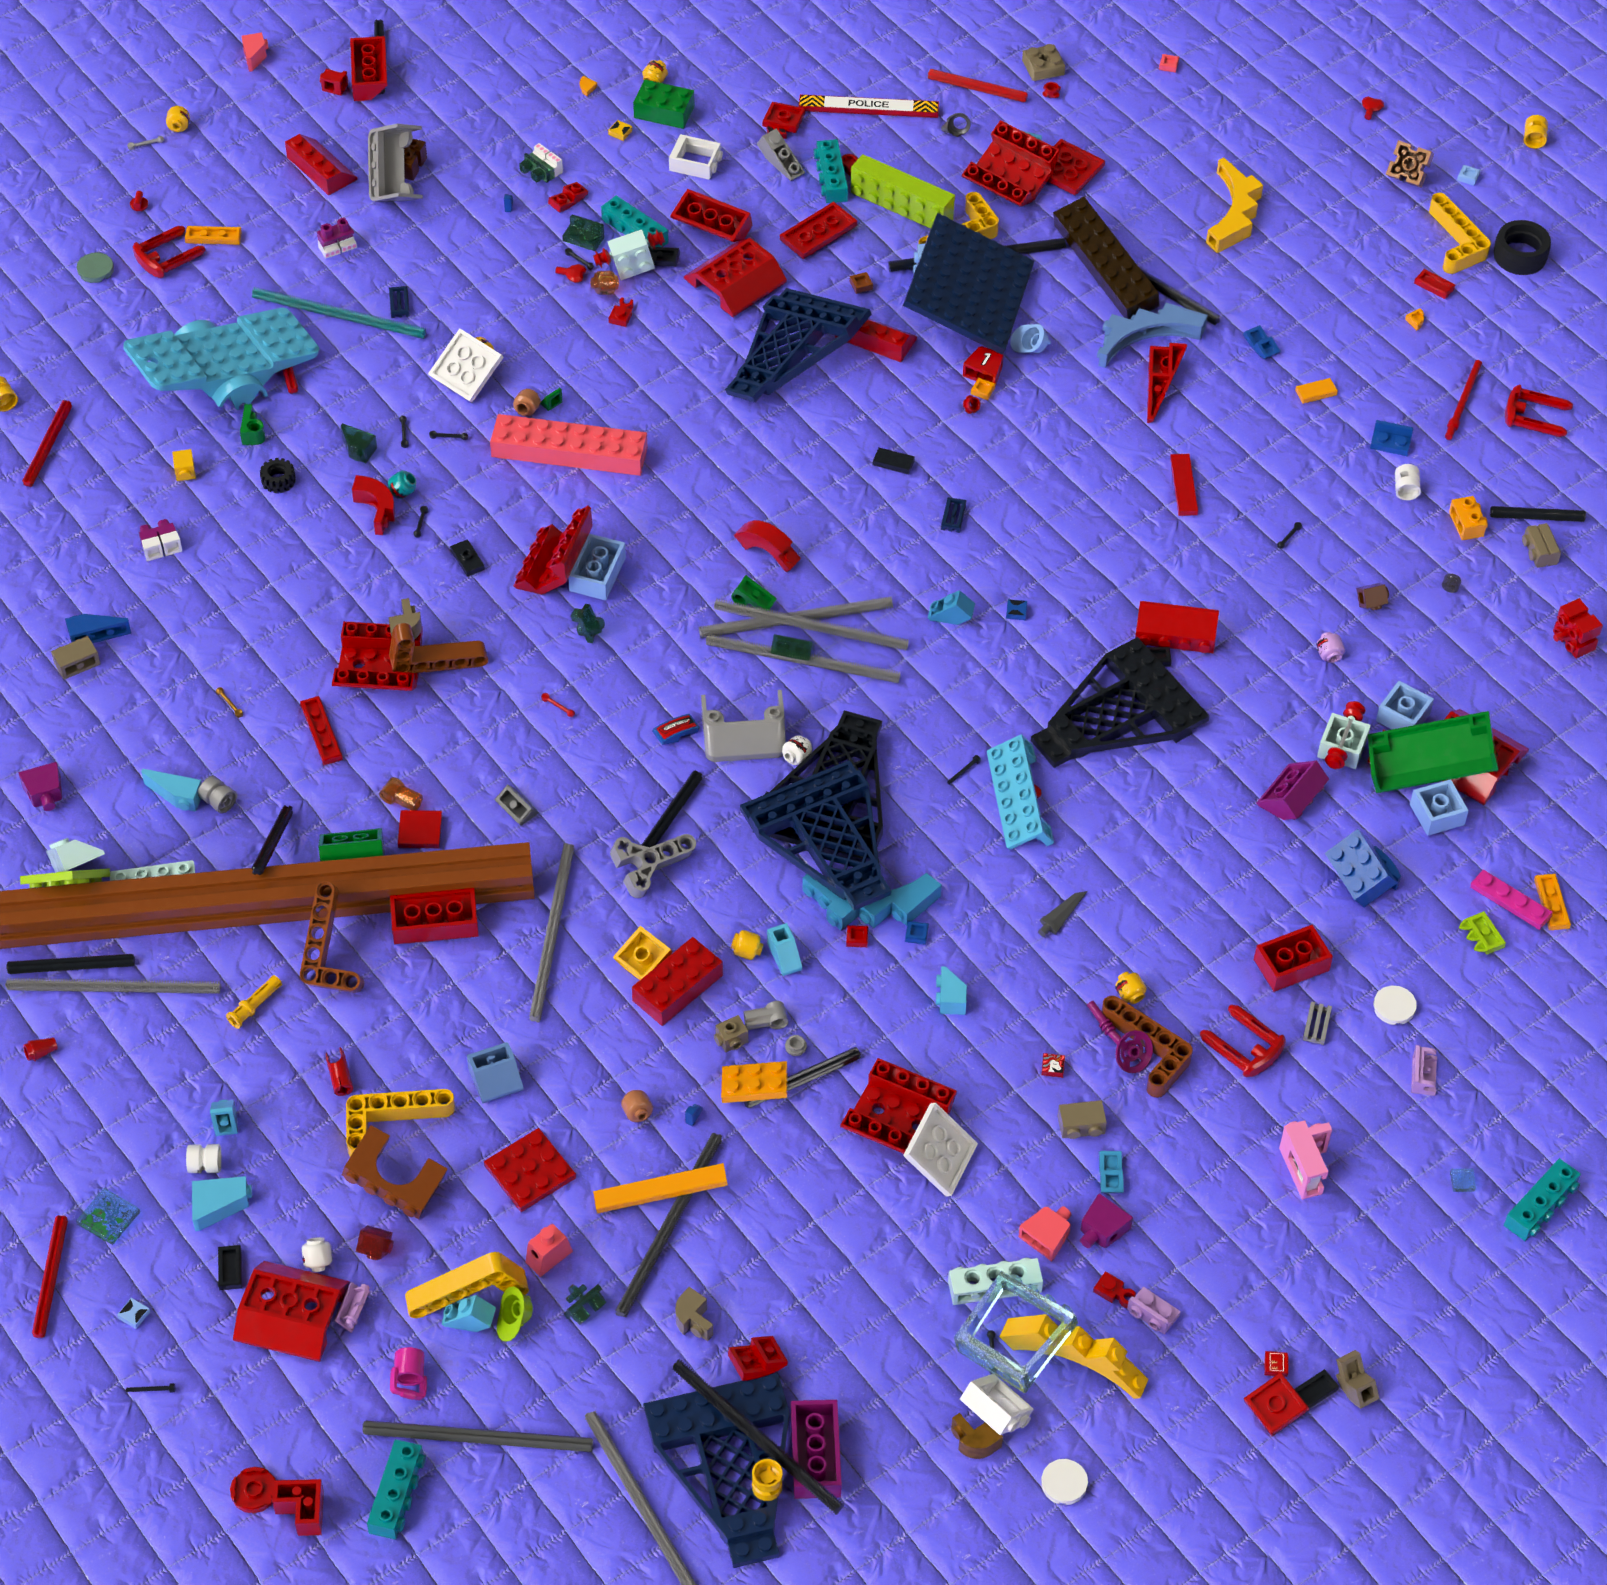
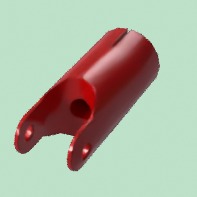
(340, 1075)

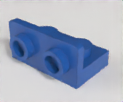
(1391, 438)

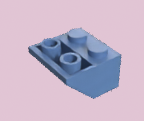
(494, 1072)

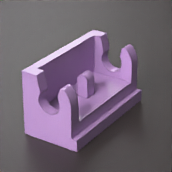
(1424, 1071)

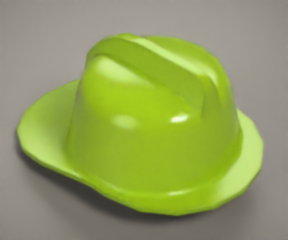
(514, 1313)

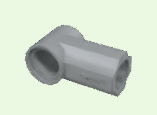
(772, 1015)

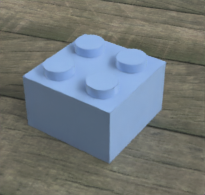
(1404, 707)
(1439, 807)

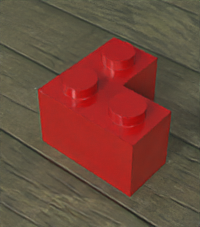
(304, 1500)

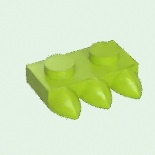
(1483, 932)

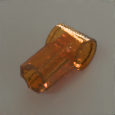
(396, 792)

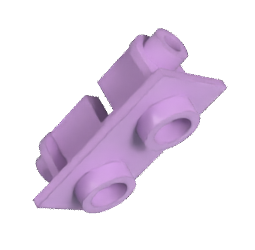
(352, 1306)

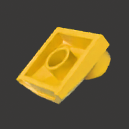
(642, 953)

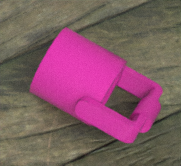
(408, 1371)

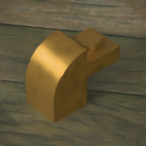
(975, 1442)

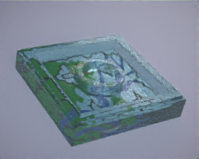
(108, 1216)

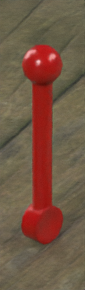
(545, 697)

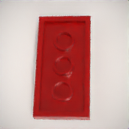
(818, 230)

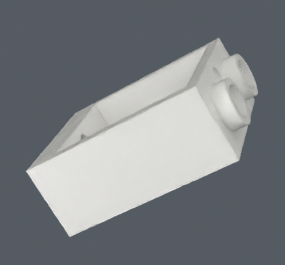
(699, 147)
(997, 1404)

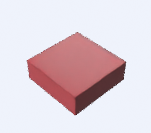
(1169, 63)

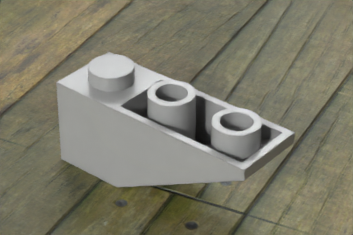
(779, 154)

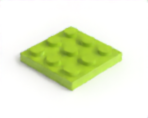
(65, 878)

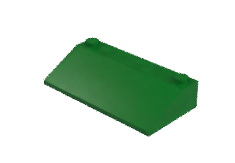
(1432, 752)

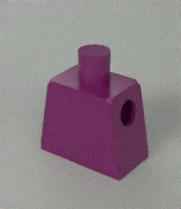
(42, 785)
(1104, 1223)

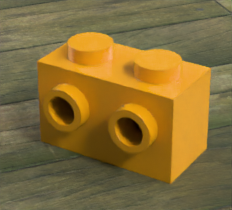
(1468, 518)

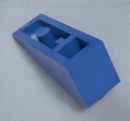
(97, 627)

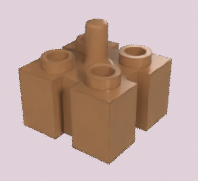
(1409, 164)

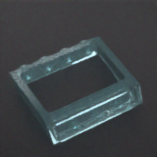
(1014, 1374)

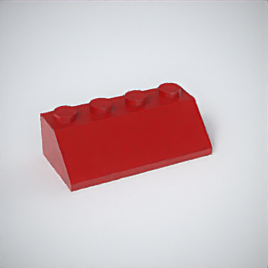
(368, 67)
(318, 164)
(713, 216)
(883, 340)
(1177, 626)
(434, 916)

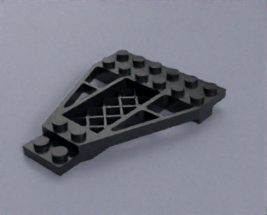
(1141, 678)
(853, 738)

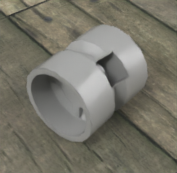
(217, 794)

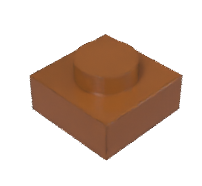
(861, 282)

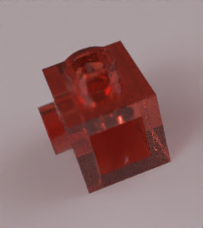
(374, 1242)

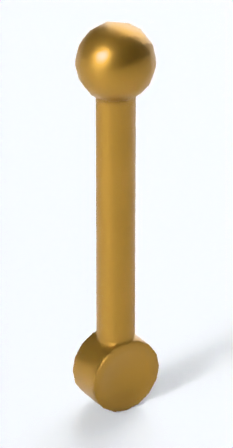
(238, 712)

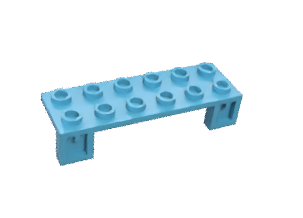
(1016, 793)

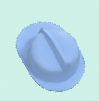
(1029, 339)

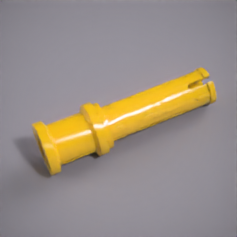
(247, 1007)

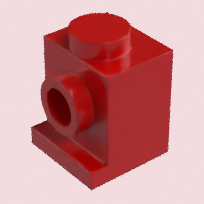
(334, 81)

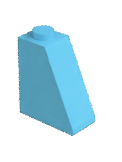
(218, 1199)

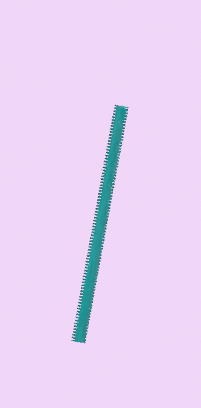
(337, 313)

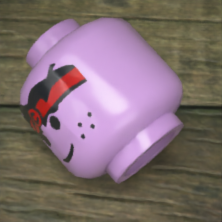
(1330, 647)

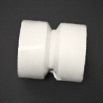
(1407, 482)
(203, 1158)

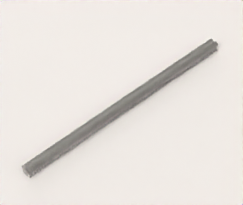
(811, 613)
(804, 623)
(814, 661)
(552, 929)
(113, 986)
(639, 1499)

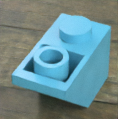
(784, 949)
(952, 993)
(469, 1314)

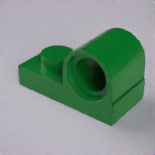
(251, 428)
(751, 593)

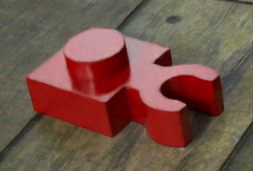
(621, 314)
(1112, 1288)

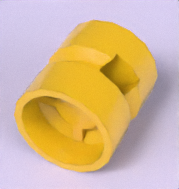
(1535, 131)
(8, 397)
(767, 1479)

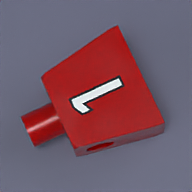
(983, 364)

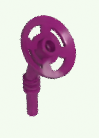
(1127, 1048)

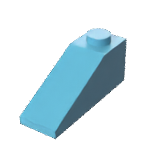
(176, 789)

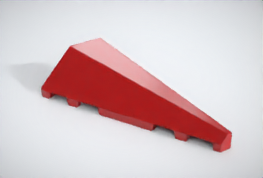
(1161, 370)

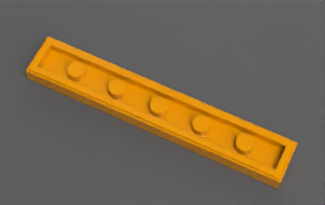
(660, 1188)

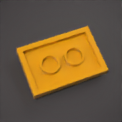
(754, 1082)

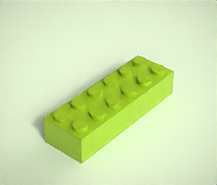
(900, 191)

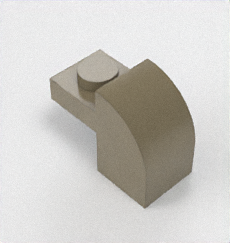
(409, 616)
(689, 1314)
(1353, 1380)

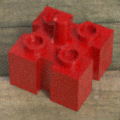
(1577, 628)

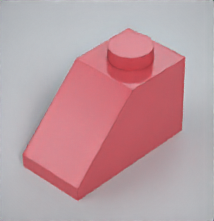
(254, 49)

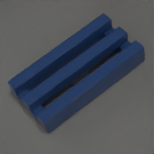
(400, 311)
(951, 525)

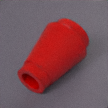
(39, 1048)

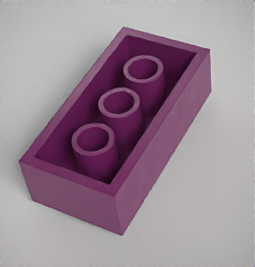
(816, 1444)

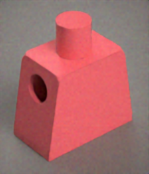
(1046, 1231)
(547, 1250)

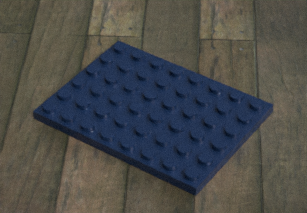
(969, 283)

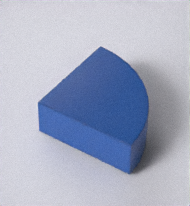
(508, 202)
(692, 1114)

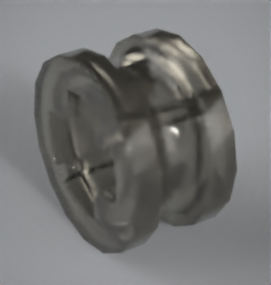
(1451, 583)

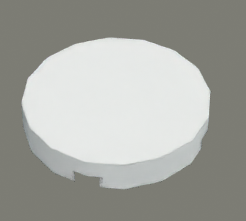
(1394, 1005)
(1064, 1481)

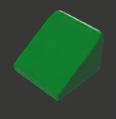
(552, 399)

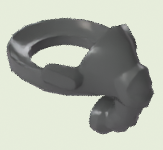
(949, 126)

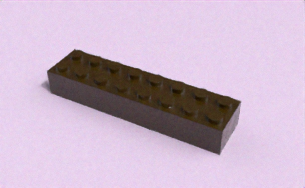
(1105, 258)

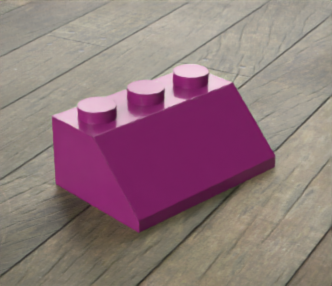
(1294, 790)

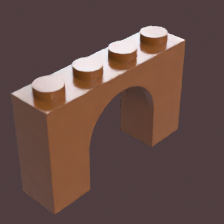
(409, 1197)

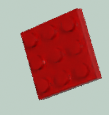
(1074, 167)
(529, 1169)

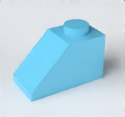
(224, 1117)

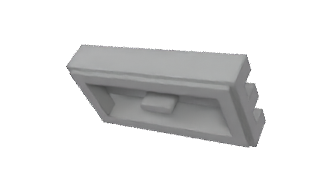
(1320, 1009)

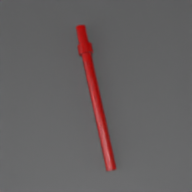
(1454, 422)

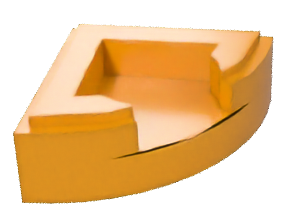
(587, 85)
(1415, 318)

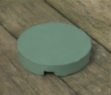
(95, 267)

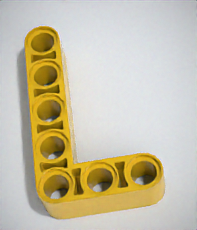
(981, 215)
(1473, 243)
(391, 1112)
(463, 1281)

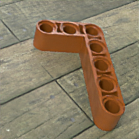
(436, 657)
(322, 945)
(1158, 1034)

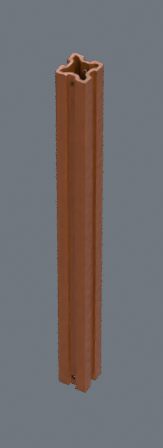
(248, 899)

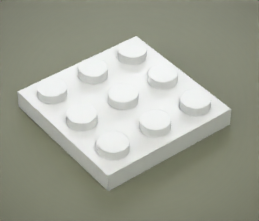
(465, 365)
(940, 1149)

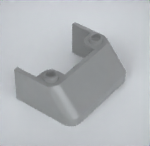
(387, 163)
(743, 738)

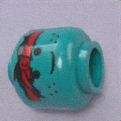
(402, 484)

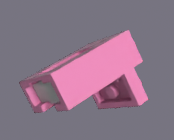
(1302, 1154)

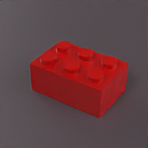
(1293, 958)

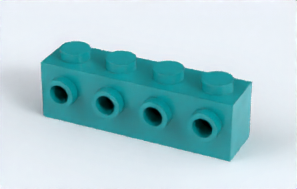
(831, 171)
(629, 219)
(1542, 1199)
(395, 1489)

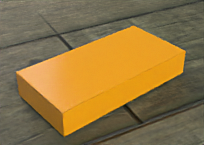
(1316, 390)

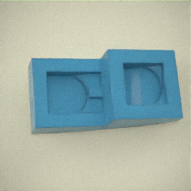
(1111, 1171)

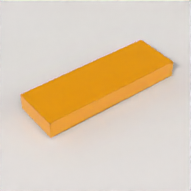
(213, 235)
(1552, 899)

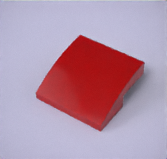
(758, 1358)

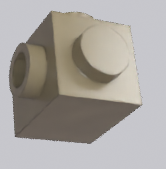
(731, 1034)

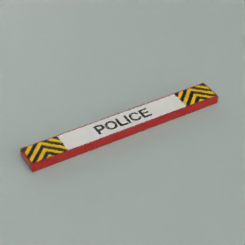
(870, 106)

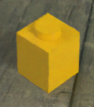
(184, 465)

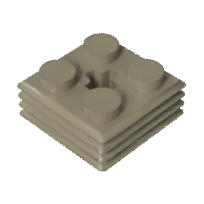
(1043, 62)

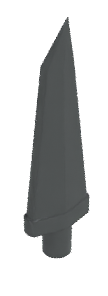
(1056, 918)

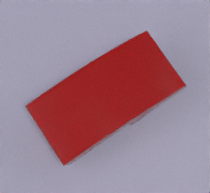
(569, 197)

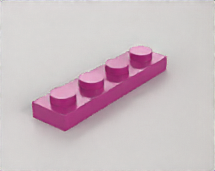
(1511, 899)

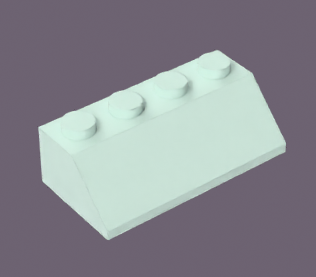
(70, 854)

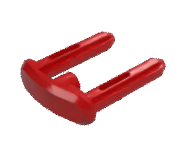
(150, 261)
(1517, 406)
(1263, 1057)

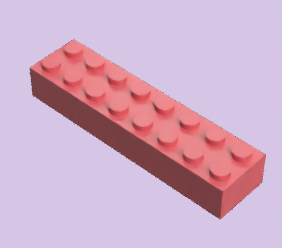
(569, 444)

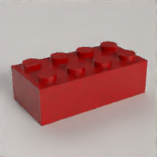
(677, 981)

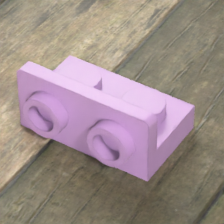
(1153, 1310)

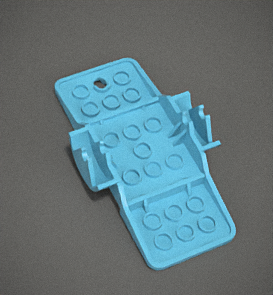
(224, 359)

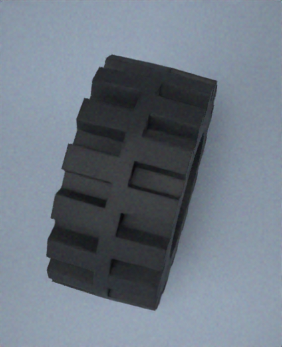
(277, 467)

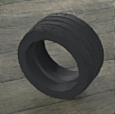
(1522, 232)

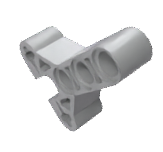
(636, 855)

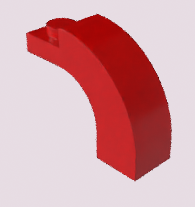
(375, 493)
(770, 538)

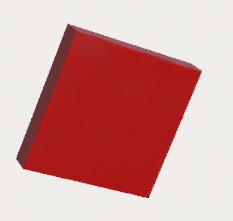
(784, 117)
(419, 829)
(1276, 1404)

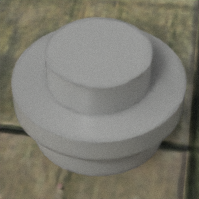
(795, 1045)

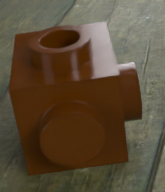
(1373, 596)

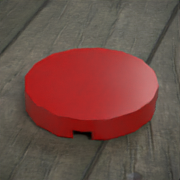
(252, 1490)

